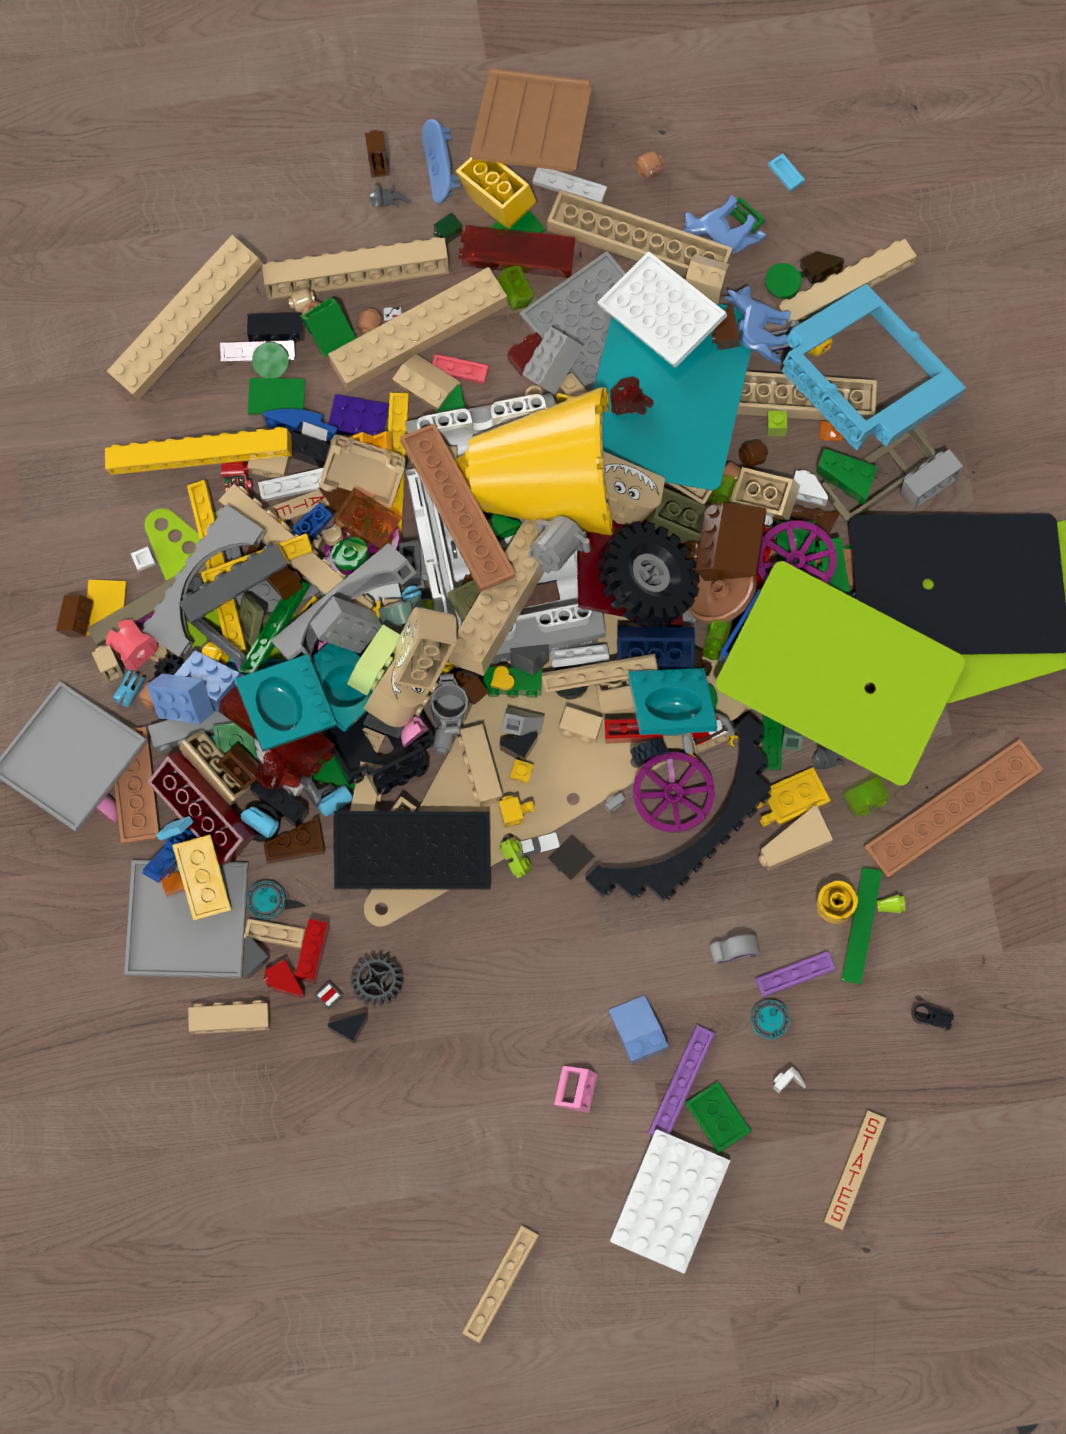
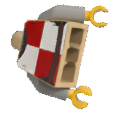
(704, 740)

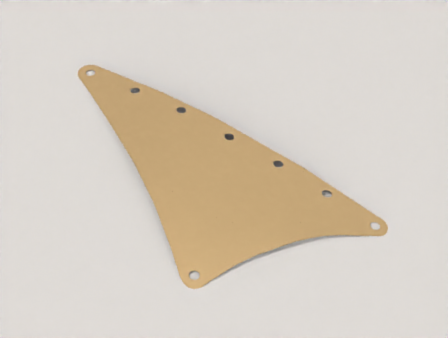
(559, 769)

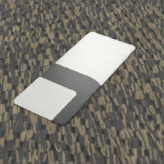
(540, 844)

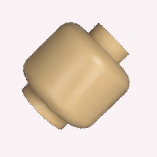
(300, 298)

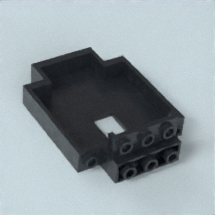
(397, 769)

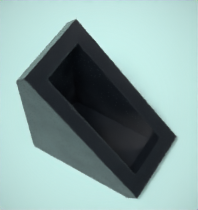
(519, 746)
(349, 1027)

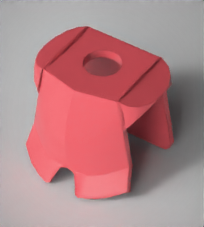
(131, 645)

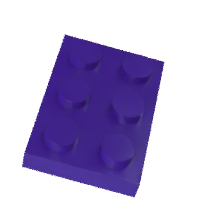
(358, 415)

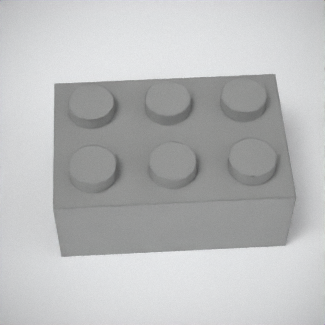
(552, 360)
(931, 479)
(346, 625)

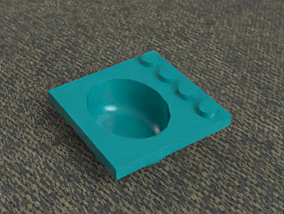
(334, 669)
(672, 701)
(285, 702)

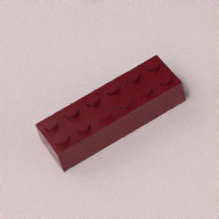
(193, 796)

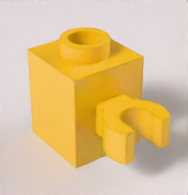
(513, 812)

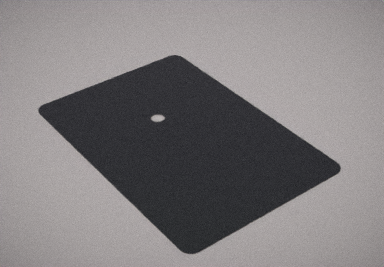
(991, 577)

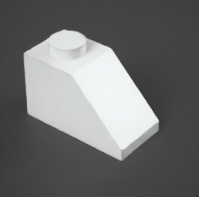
(810, 488)

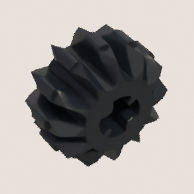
(164, 666)

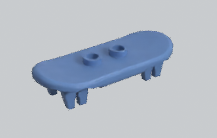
(438, 160)

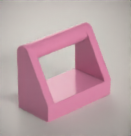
(584, 1089)

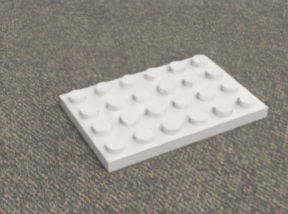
(662, 309)
(670, 1201)

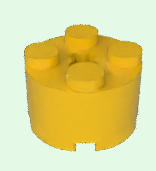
(847, 902)

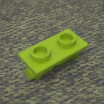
(513, 849)

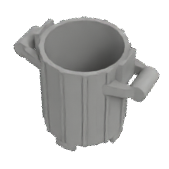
(557, 542)
(449, 704)

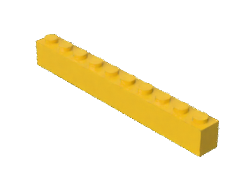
(198, 451)

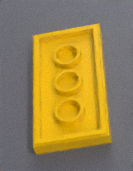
(201, 877)

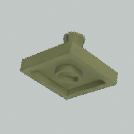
(464, 598)
(251, 618)

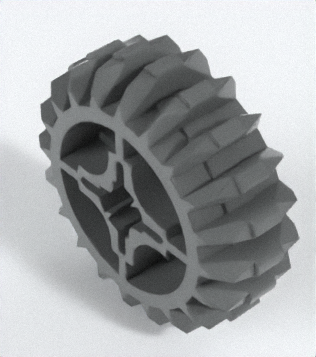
(368, 965)

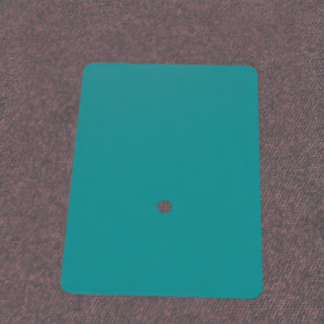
(692, 412)

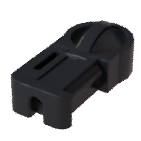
(936, 1017)

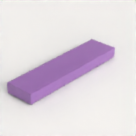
(795, 974)

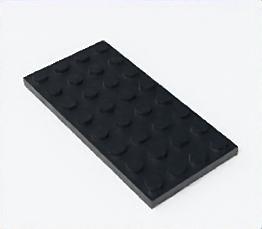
(411, 850)

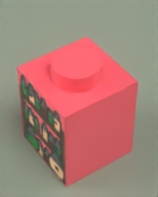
(238, 480)

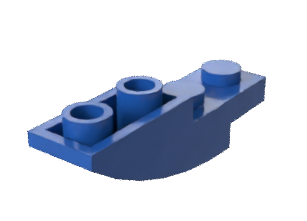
(293, 420)
(313, 522)
(165, 861)

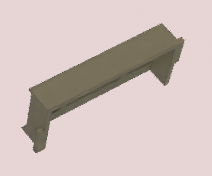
(918, 437)

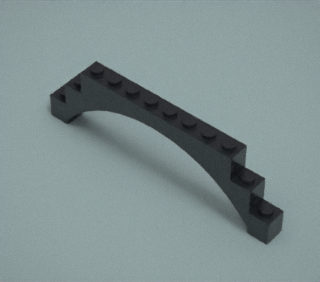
(668, 875)

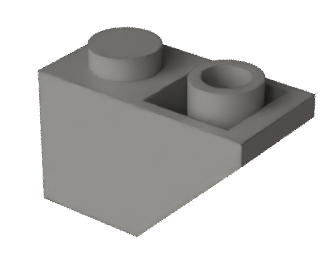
(522, 722)

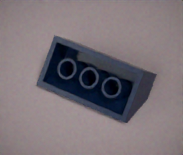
(671, 645)

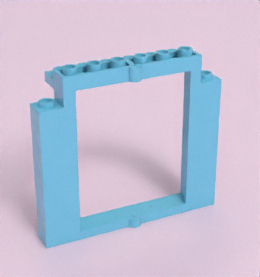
(898, 417)

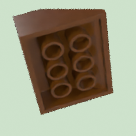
(730, 541)

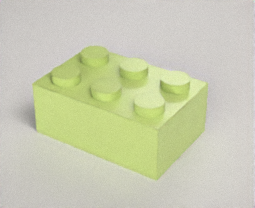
(374, 661)

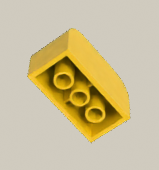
(496, 190)

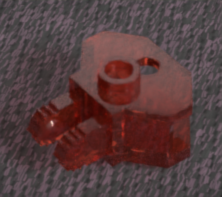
(630, 398)
(277, 773)

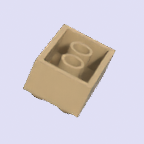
(766, 491)

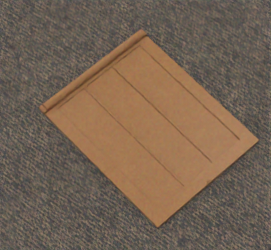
(531, 120)

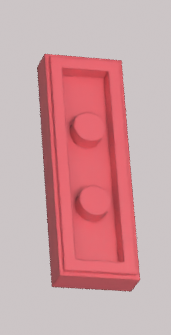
(461, 368)

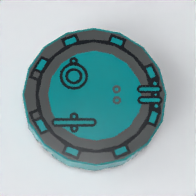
(265, 900)
(770, 1019)

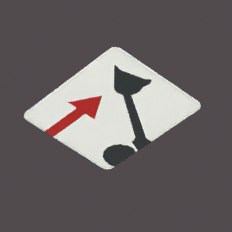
(390, 313)

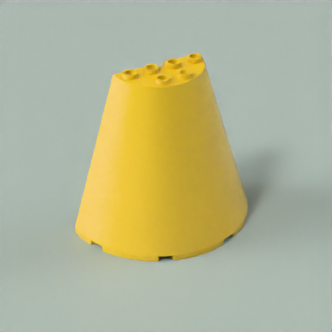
(546, 465)

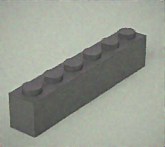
(234, 582)

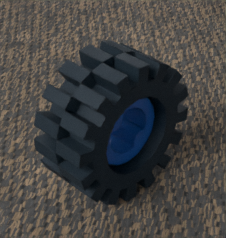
(648, 750)

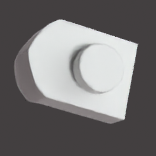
(783, 1079)

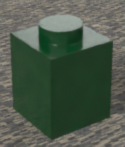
(447, 228)

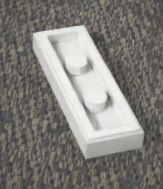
(579, 655)

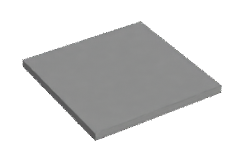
(69, 756)
(167, 940)

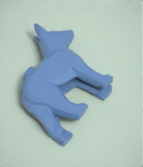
(718, 230)
(753, 322)

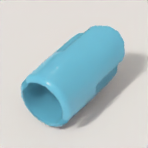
(410, 592)
(127, 690)
(335, 800)
(260, 821)

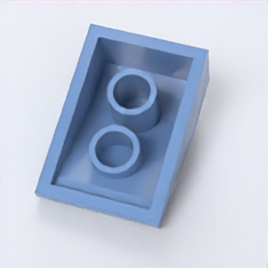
(638, 1030)

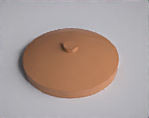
(722, 598)

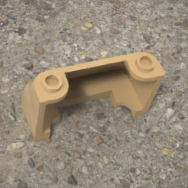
(363, 467)

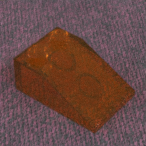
(366, 519)

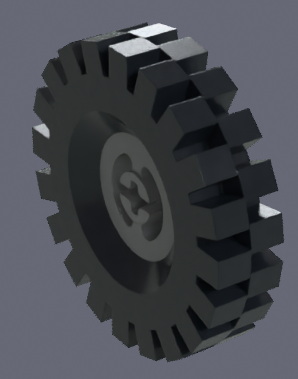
(668, 584)

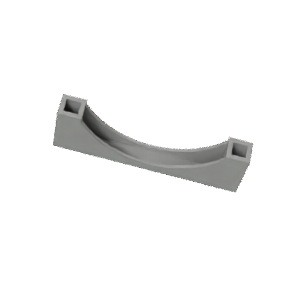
(380, 570)
(168, 621)

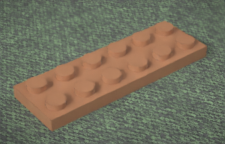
(137, 799)

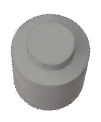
(442, 742)

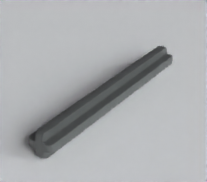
(219, 641)

